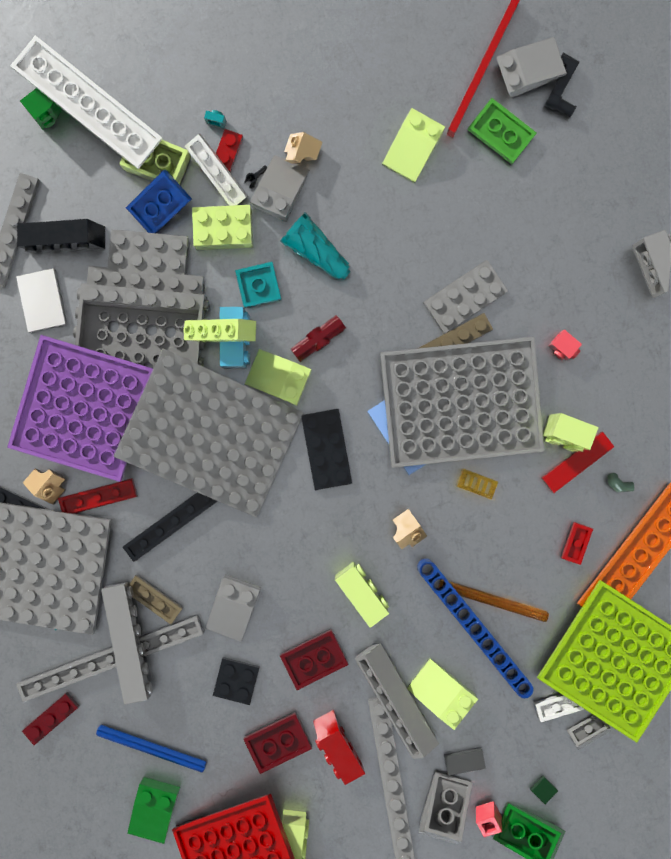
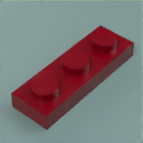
(50, 718)

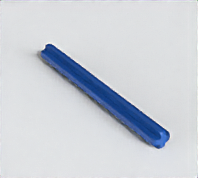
(151, 748)

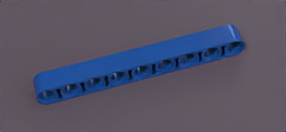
(479, 636)

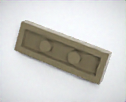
(155, 600)

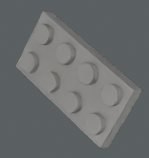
(465, 296)

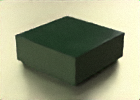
(544, 789)

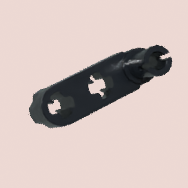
(555, 99)

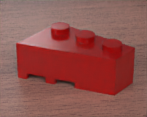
(337, 748)

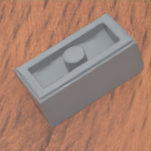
(588, 731)

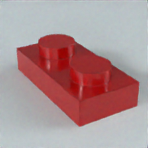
(229, 148)
(577, 543)

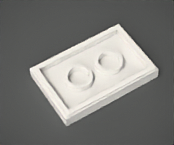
(41, 300)

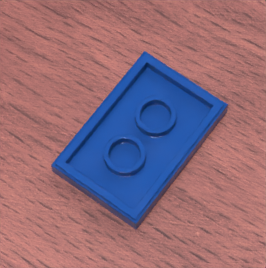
(158, 202)

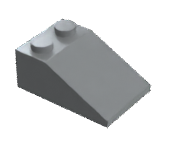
(531, 66)
(279, 188)
(655, 261)
(233, 607)
(446, 808)

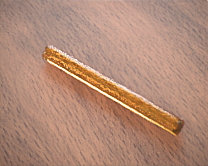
(499, 602)

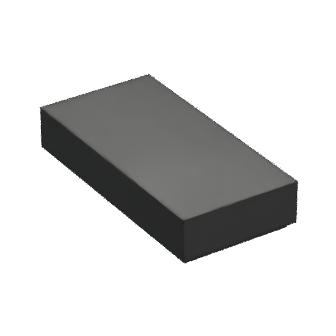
(464, 761)

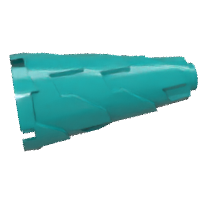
(311, 243)

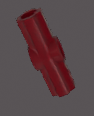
(318, 338)

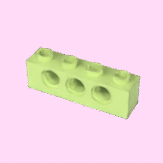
(220, 330)

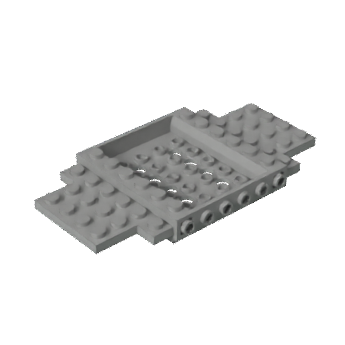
(141, 287)

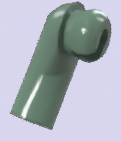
(619, 486)

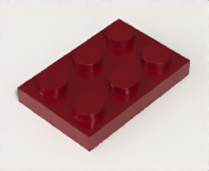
(314, 659)
(277, 743)

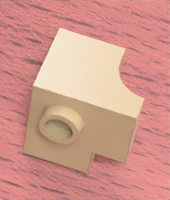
(301, 147)
(45, 485)
(408, 530)

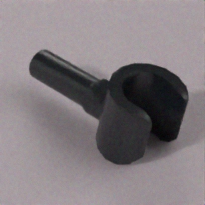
(253, 176)

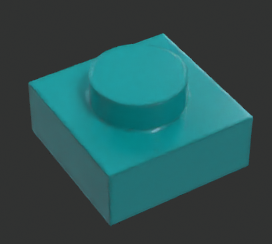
(215, 118)

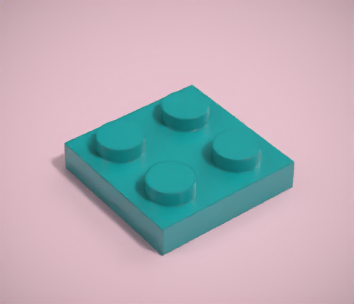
(258, 285)

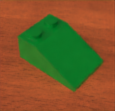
(41, 108)
(153, 810)
(529, 834)

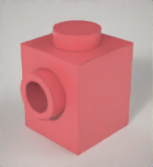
(565, 346)
(488, 819)

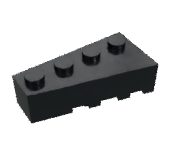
(60, 235)

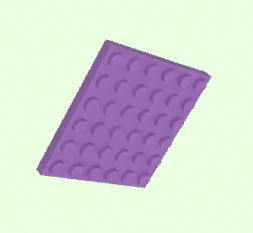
(77, 407)

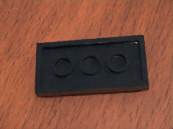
(326, 449)

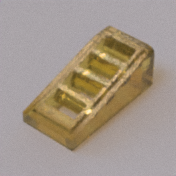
(462, 477)

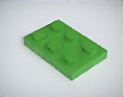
(501, 131)

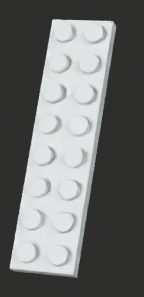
(86, 102)

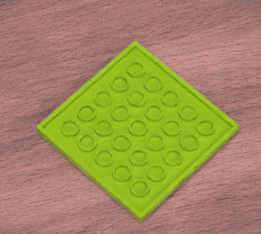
(613, 661)

